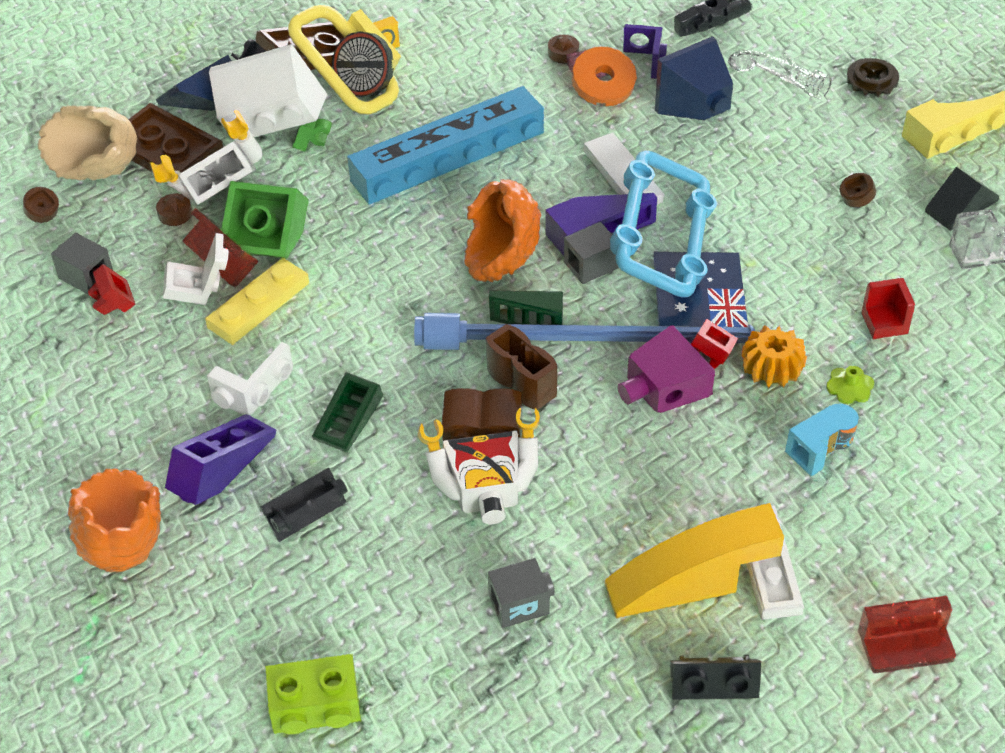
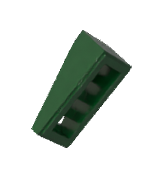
(532, 306)
(348, 386)

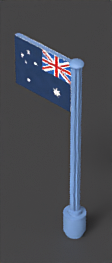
(716, 298)

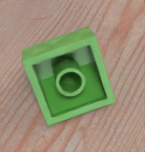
(265, 218)

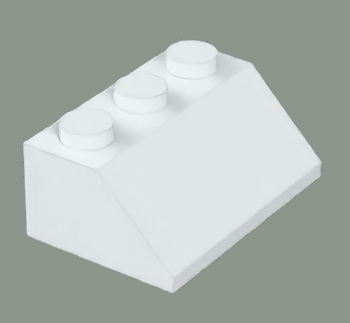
(268, 90)

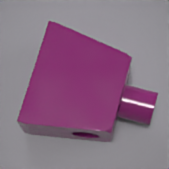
(667, 373)

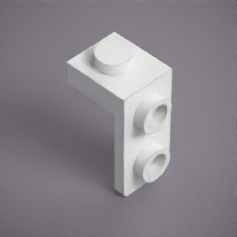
(196, 283)
(247, 395)

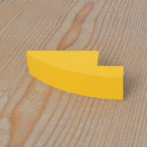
(695, 562)

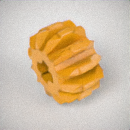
(774, 356)

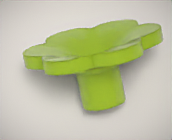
(850, 385)

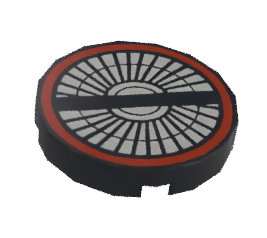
(363, 63)

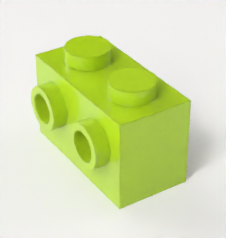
(312, 694)

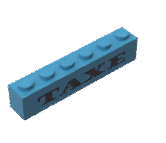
(445, 144)

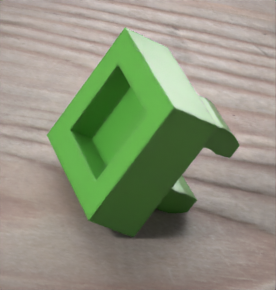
(312, 132)

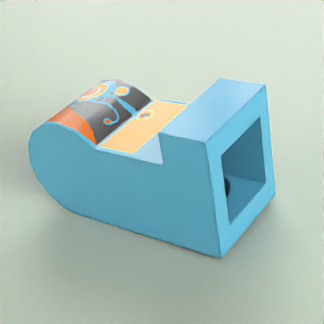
(821, 435)

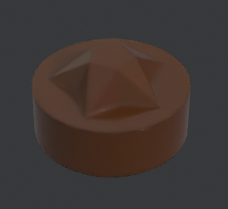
(561, 46)
(858, 190)
(40, 204)
(174, 209)

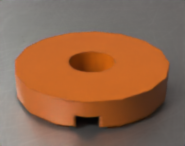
(604, 61)

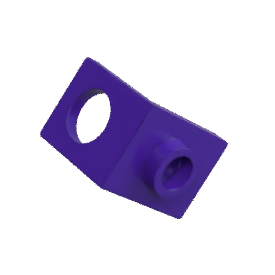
(653, 46)

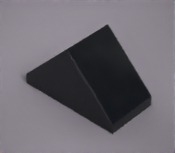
(959, 195)

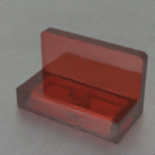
(200, 239)
(907, 634)

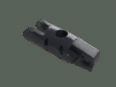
(709, 15)

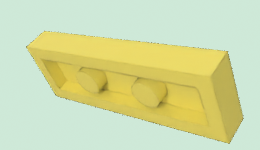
(257, 301)

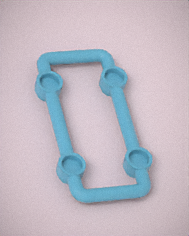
(698, 207)

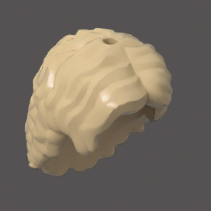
(87, 142)

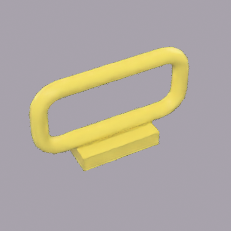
(357, 22)

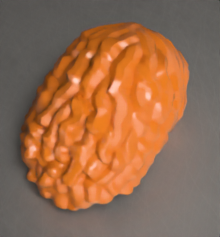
(503, 230)
(114, 519)

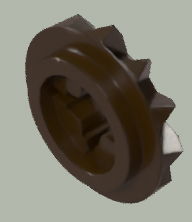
(872, 68)

